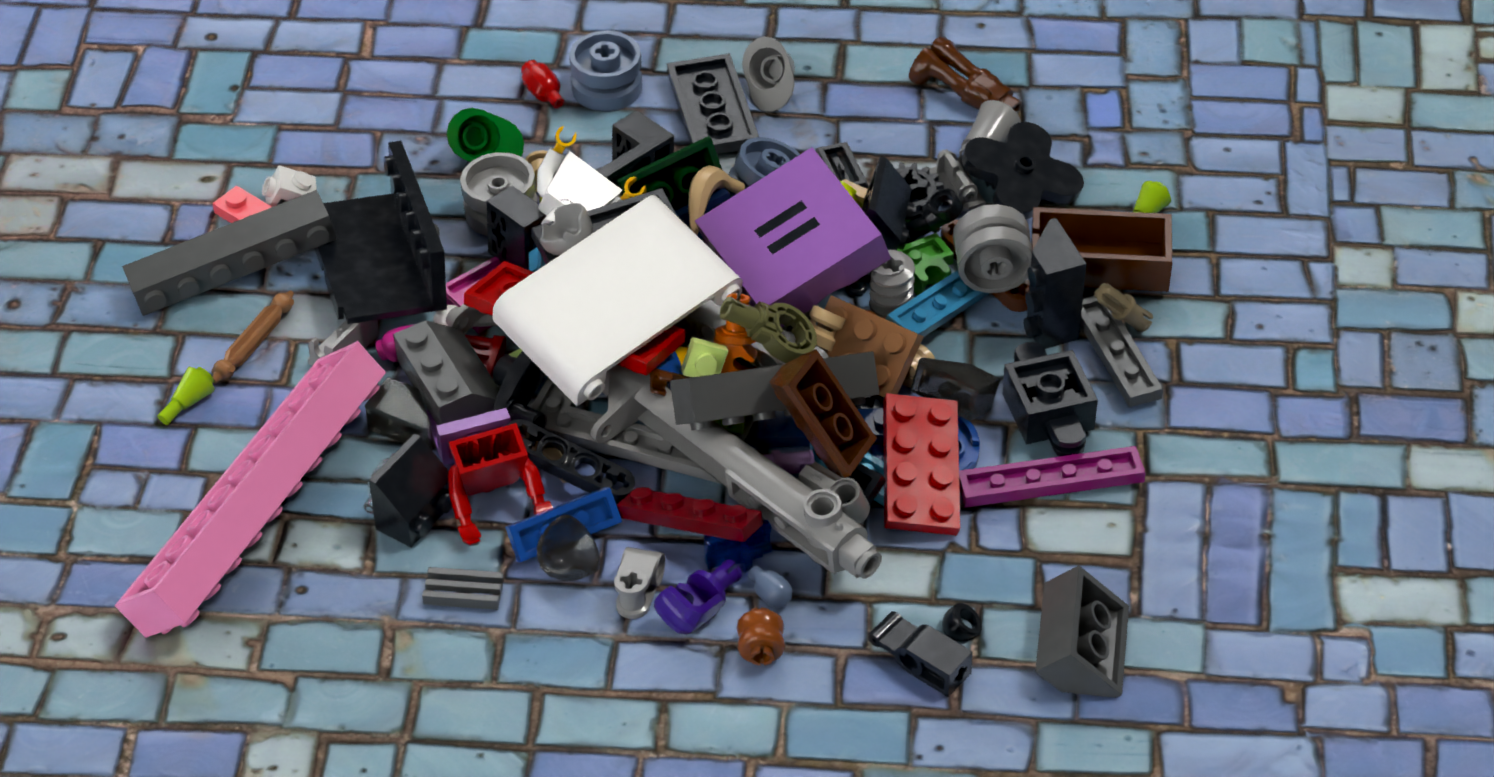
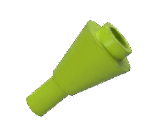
(1152, 197)
(192, 388)

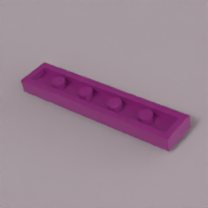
(1051, 476)

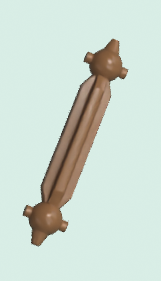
(252, 336)

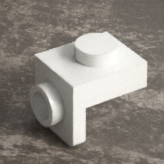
(287, 185)

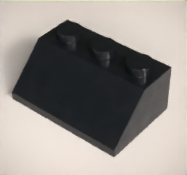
(1054, 289)

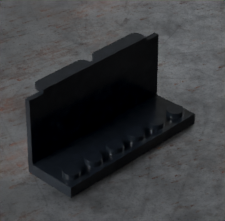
(384, 251)

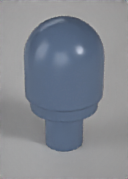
(771, 587)

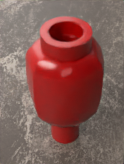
(542, 83)

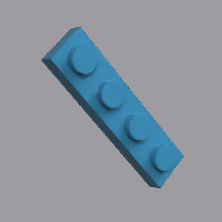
(936, 305)

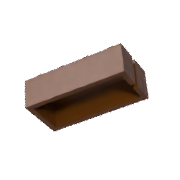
(1117, 246)

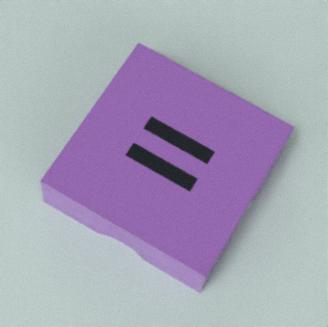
(794, 235)

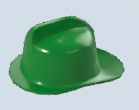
(479, 133)

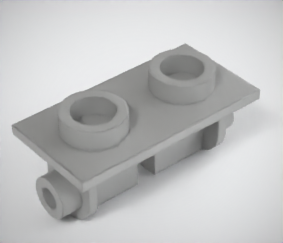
(956, 178)

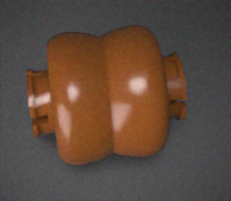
(760, 636)

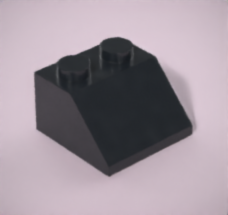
(888, 204)
(410, 492)

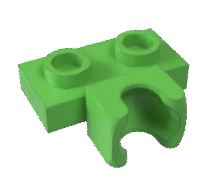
(930, 260)

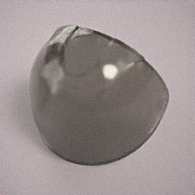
(567, 550)

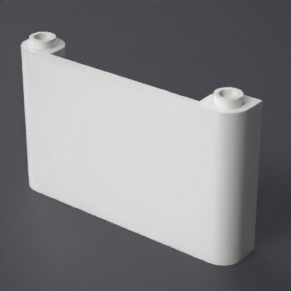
(612, 296)

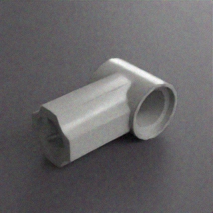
(819, 477)

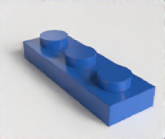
(593, 510)

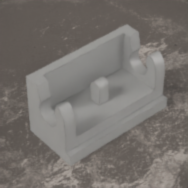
(343, 336)

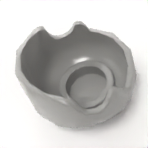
(569, 228)

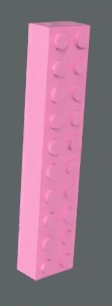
(251, 492)

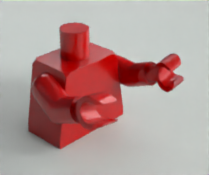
(488, 463)

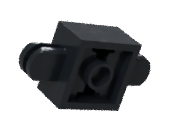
(1050, 398)

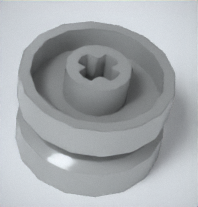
(490, 176)
(993, 248)

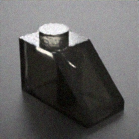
(956, 381)
(398, 412)

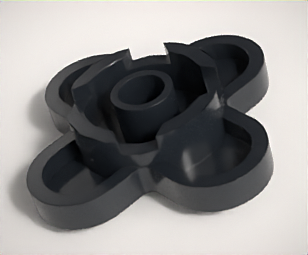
(1022, 169)

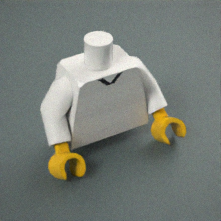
(571, 180)

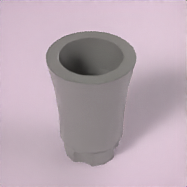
(992, 122)

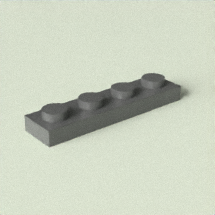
(1119, 354)

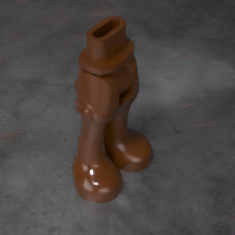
(973, 91)

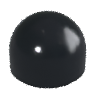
(954, 626)

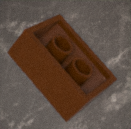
(823, 412)

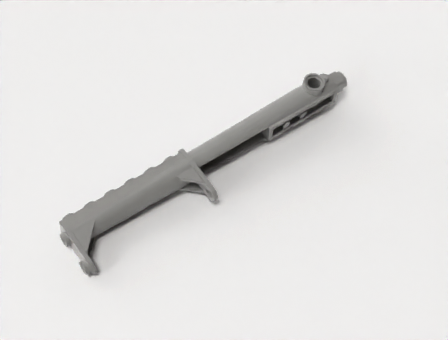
(794, 510)

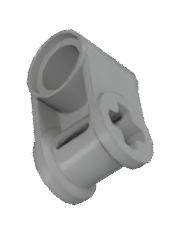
(637, 581)

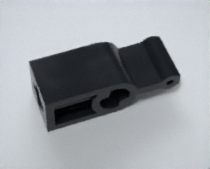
(924, 652)

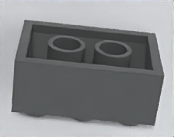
(445, 371)
(1082, 635)

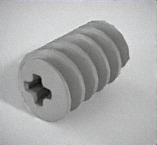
(892, 284)

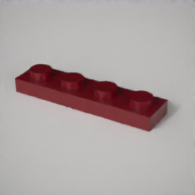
(690, 514)

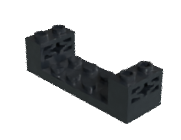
(513, 214)

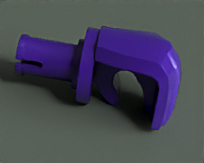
(695, 603)

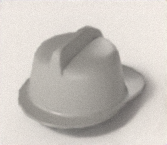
(768, 73)

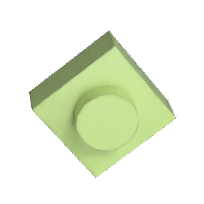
(703, 358)

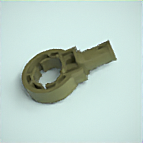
(763, 326)

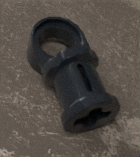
(930, 218)

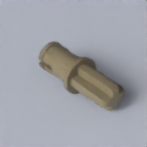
(1123, 307)

